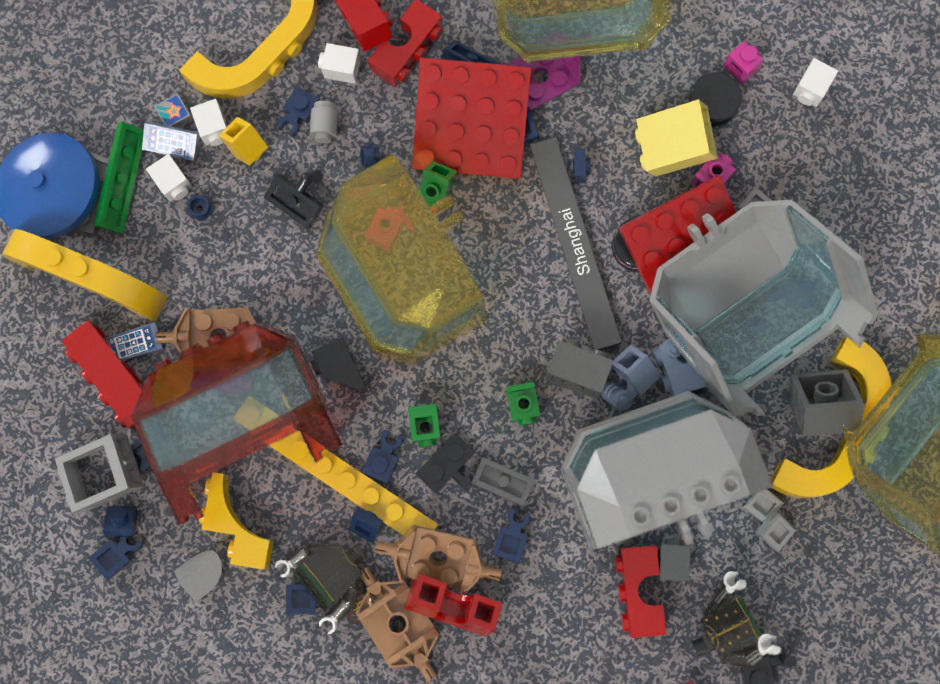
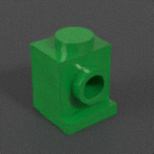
(436, 182)
(514, 395)
(420, 415)

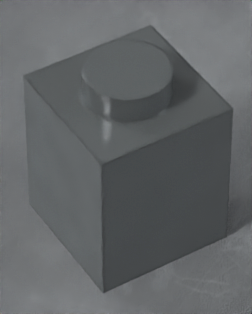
(674, 560)

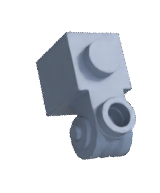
(677, 376)
(635, 377)

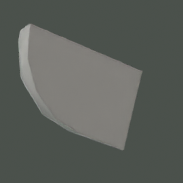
(200, 574)

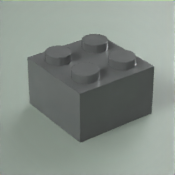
(579, 369)
(825, 402)

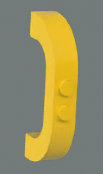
(262, 64)
(85, 272)
(873, 382)

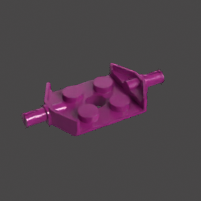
(562, 76)

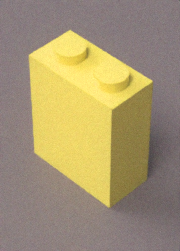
(676, 138)

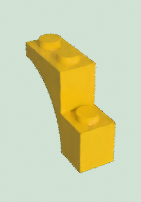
(219, 516)

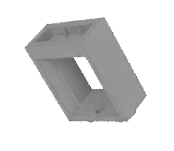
(122, 466)

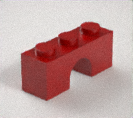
(394, 62)
(469, 613)
(640, 618)

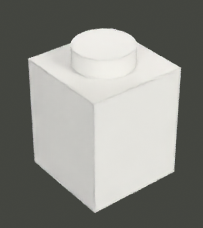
(340, 63)
(815, 83)
(209, 121)
(169, 178)

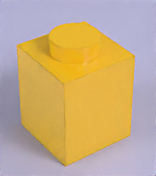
(243, 141)

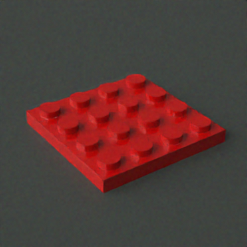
(471, 116)
(664, 231)

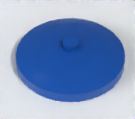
(48, 185)

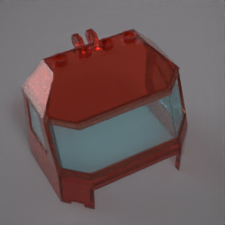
(227, 405)

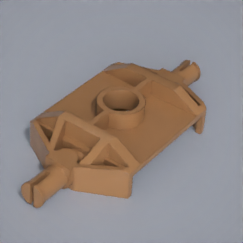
(199, 325)
(460, 568)
(403, 648)

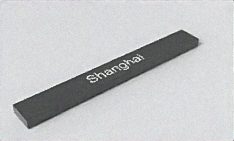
(575, 244)

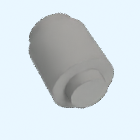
(323, 122)

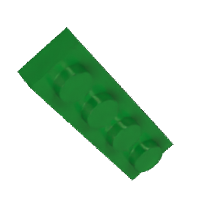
(119, 178)

